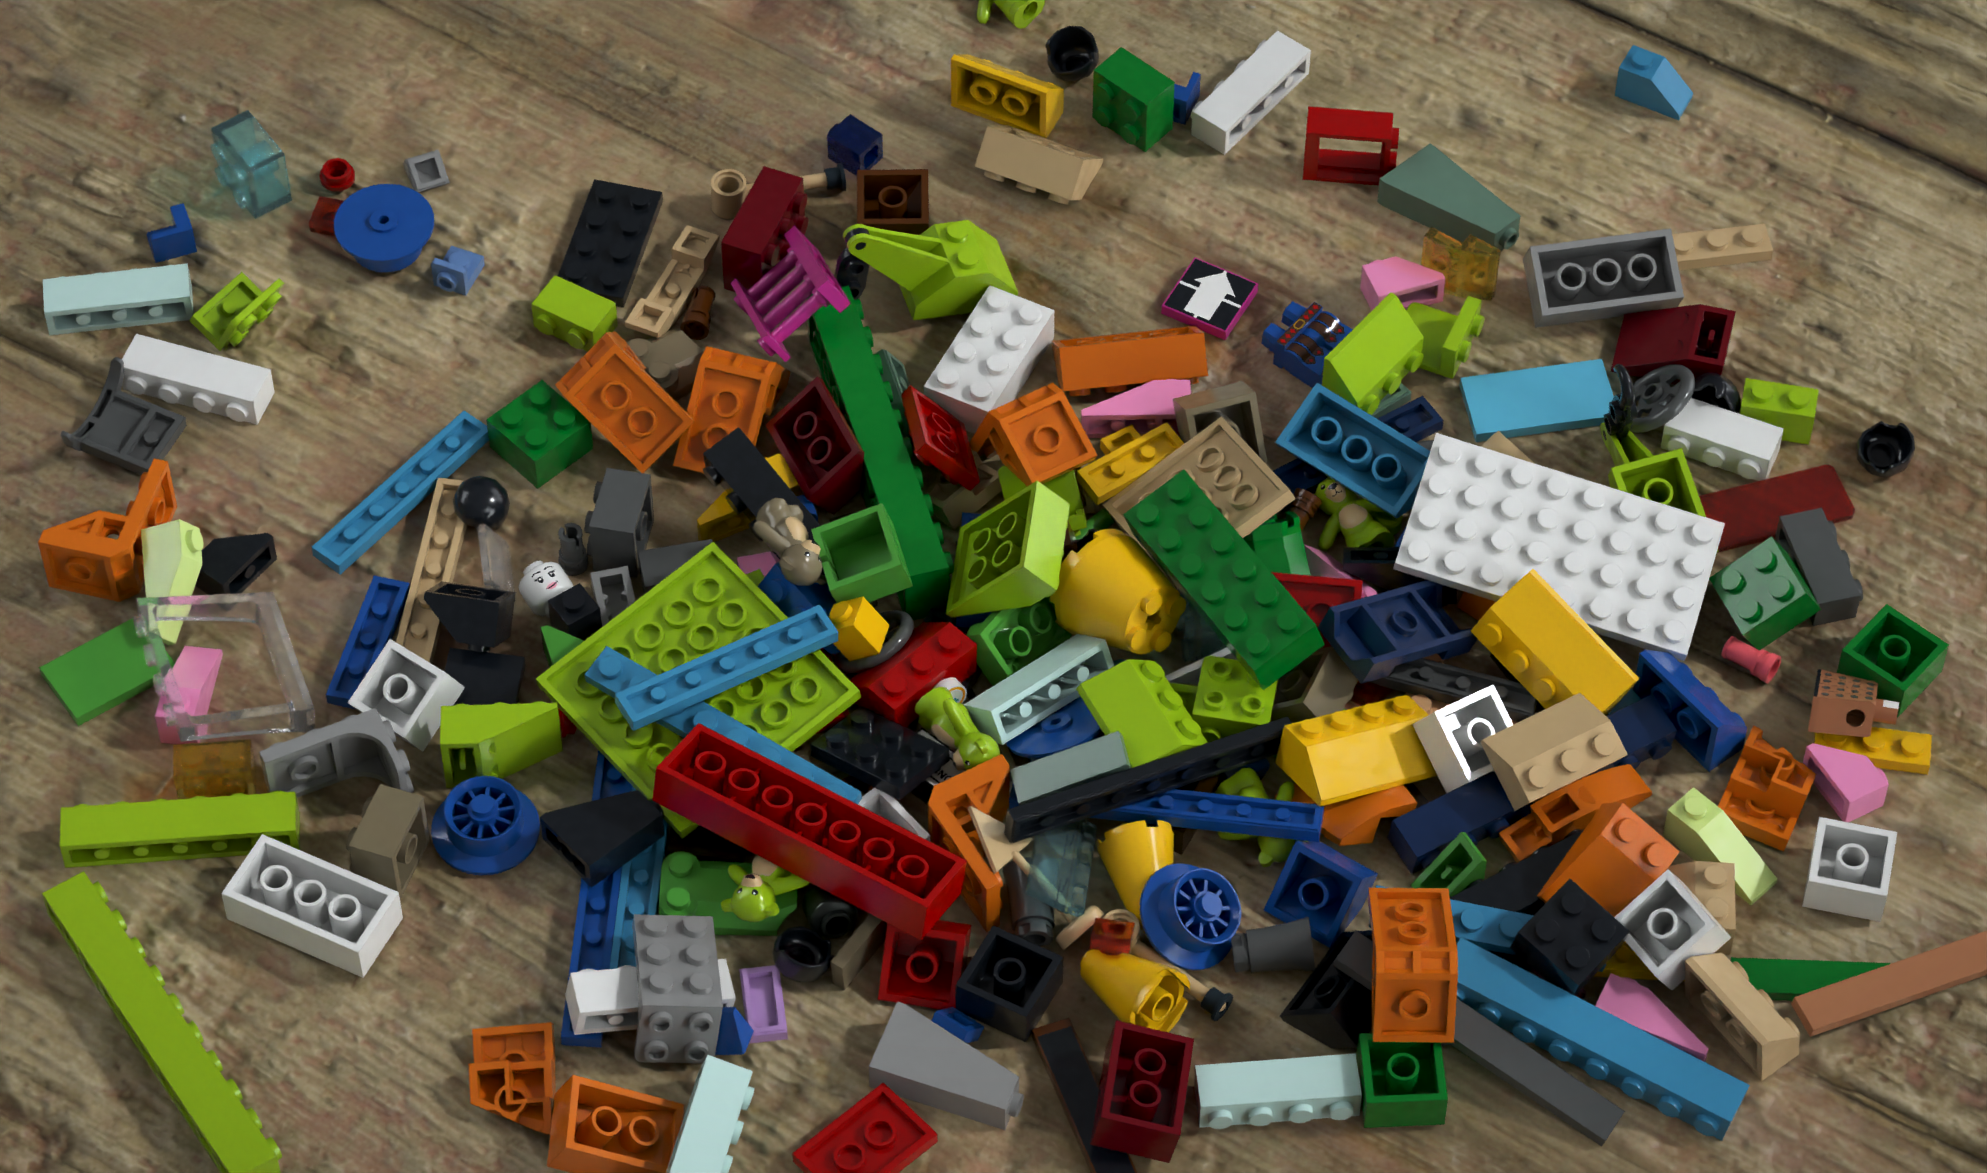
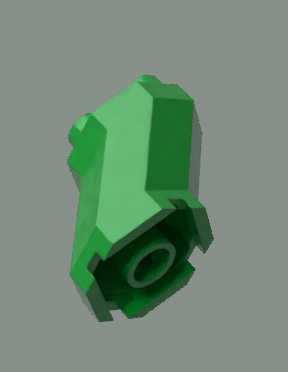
(1280, 545)

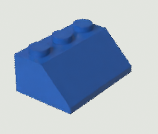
(1701, 719)

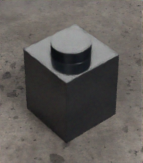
(575, 613)

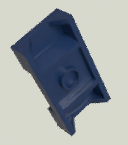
(1393, 630)

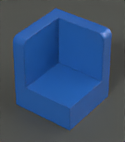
(1186, 98)
(175, 239)

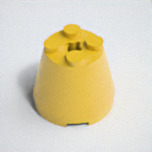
(1117, 595)

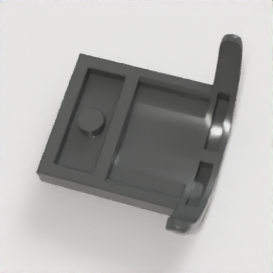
(126, 427)

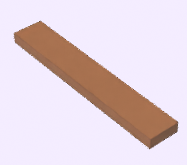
(1892, 985)

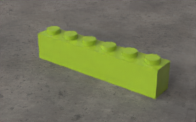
(176, 828)

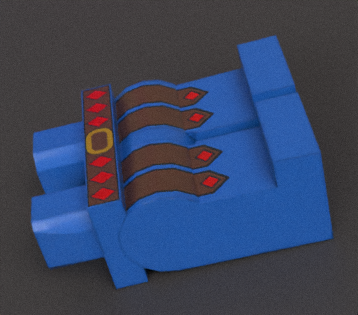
(1306, 341)

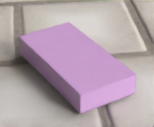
(763, 1003)

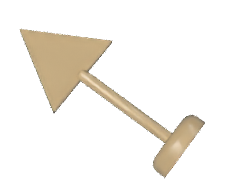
(1001, 851)

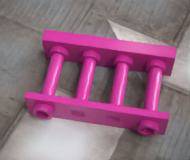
(818, 280)

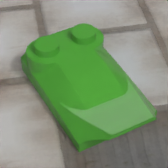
(1016, 638)
(699, 887)

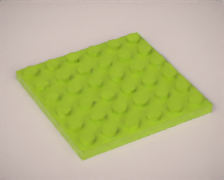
(676, 621)

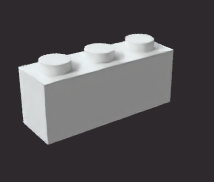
(1724, 439)

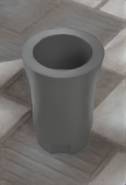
(1029, 916)
(1274, 948)

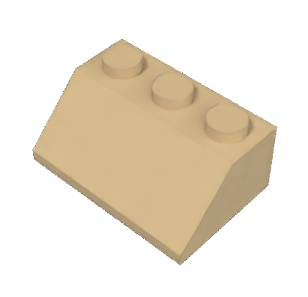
(1036, 163)
(1552, 749)
(1740, 1013)

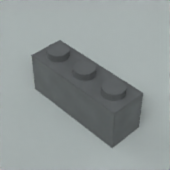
(1822, 564)

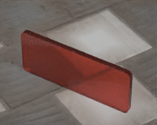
(1754, 509)

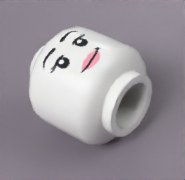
(541, 584)

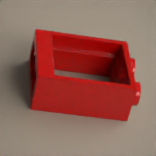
(1344, 165)

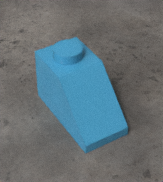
(1652, 83)

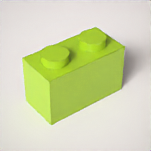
(573, 313)
(1781, 406)

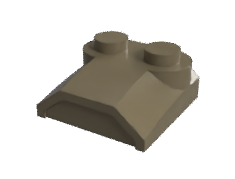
(669, 360)

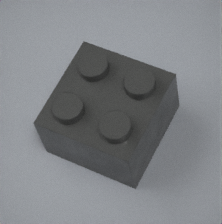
(620, 520)

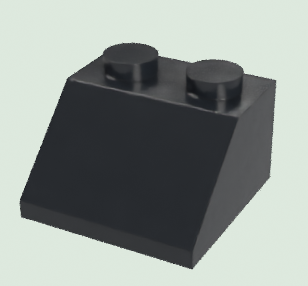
(473, 613)

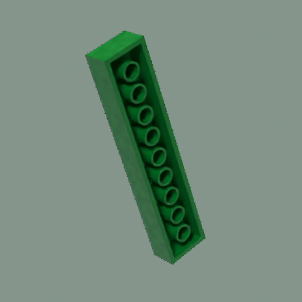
(888, 477)

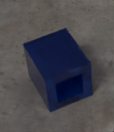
(854, 145)

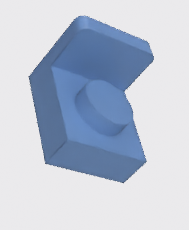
(457, 270)

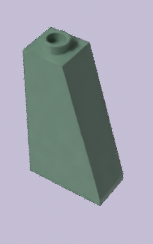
(1448, 199)

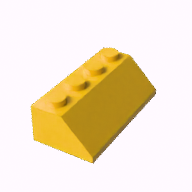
(1552, 647)
(1355, 751)

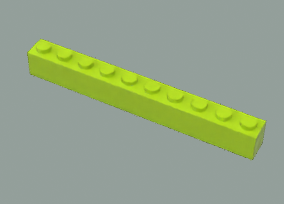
(158, 1028)

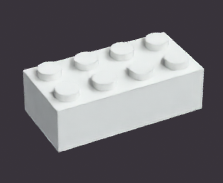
(991, 356)
(312, 905)

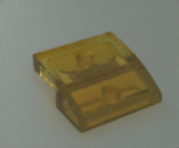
(1467, 266)

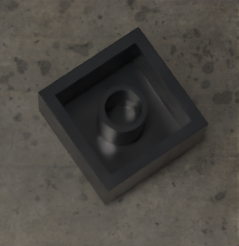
(1569, 938)
(1009, 983)

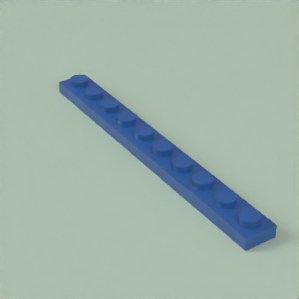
(595, 910)

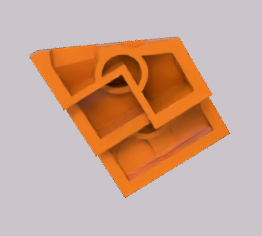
(1766, 792)
(1357, 818)
(515, 1073)

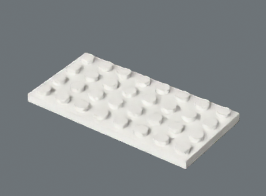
(1609, 554)

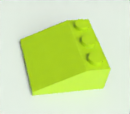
(1010, 554)

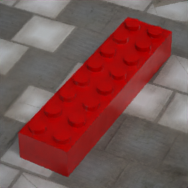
(809, 831)

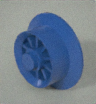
(384, 226)
(1057, 732)
(485, 826)
(1190, 915)

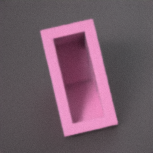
(1404, 279)
(1846, 780)

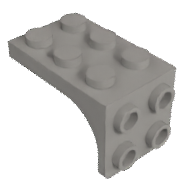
(337, 752)
(676, 988)

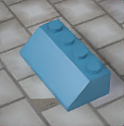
(1356, 450)

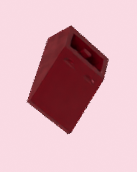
(1681, 335)

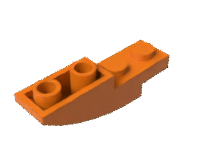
(1572, 809)

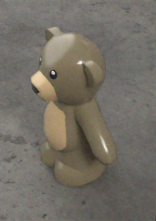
(787, 536)

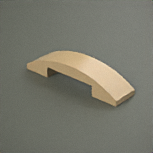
(674, 289)

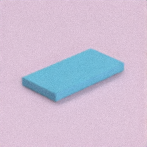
(1537, 399)

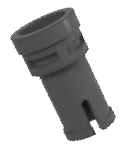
(572, 552)

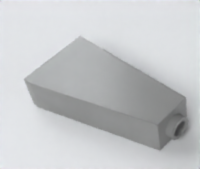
(943, 1071)

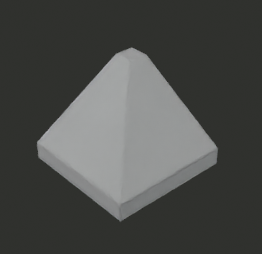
(426, 171)

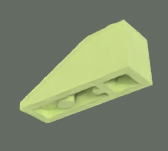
(171, 566)
(1710, 836)

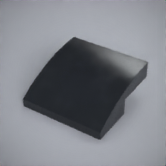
(486, 676)

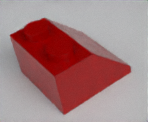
(924, 969)

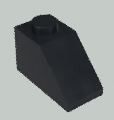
(235, 563)

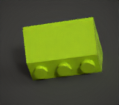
(1374, 356)
(1143, 709)

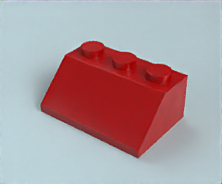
(928, 657)

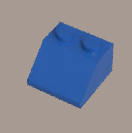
(1320, 886)

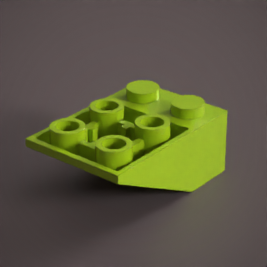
(497, 738)

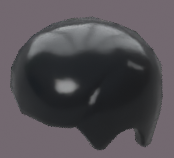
(1072, 53)
(1717, 391)
(1885, 449)
(481, 502)
(802, 954)

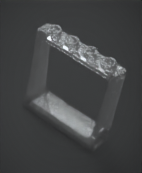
(257, 608)

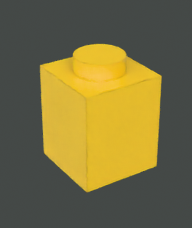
(859, 628)

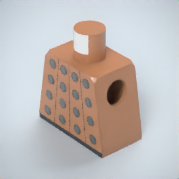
(1848, 705)

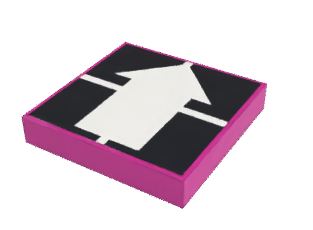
(1209, 298)

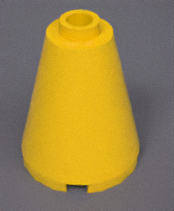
(1133, 855)
(1136, 988)

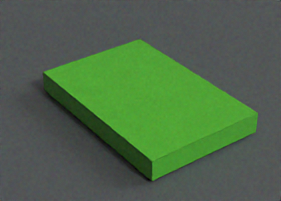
(101, 673)

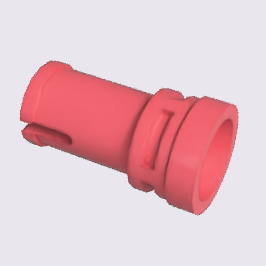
(1759, 662)

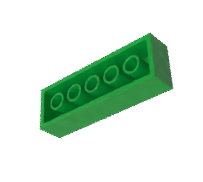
(1224, 579)

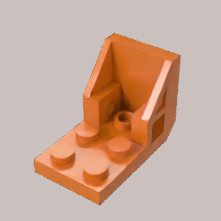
(727, 395)
(624, 401)
(1035, 436)
(88, 563)
(952, 828)
(1413, 965)

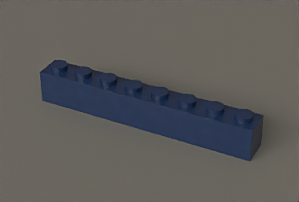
(1484, 808)

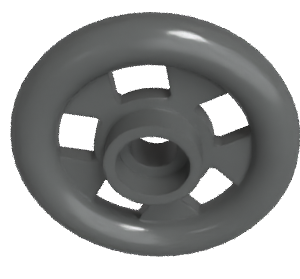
(1659, 398)
(892, 644)

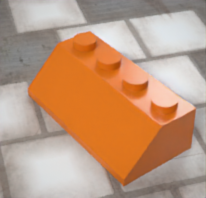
(1129, 359)

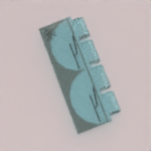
(1062, 867)

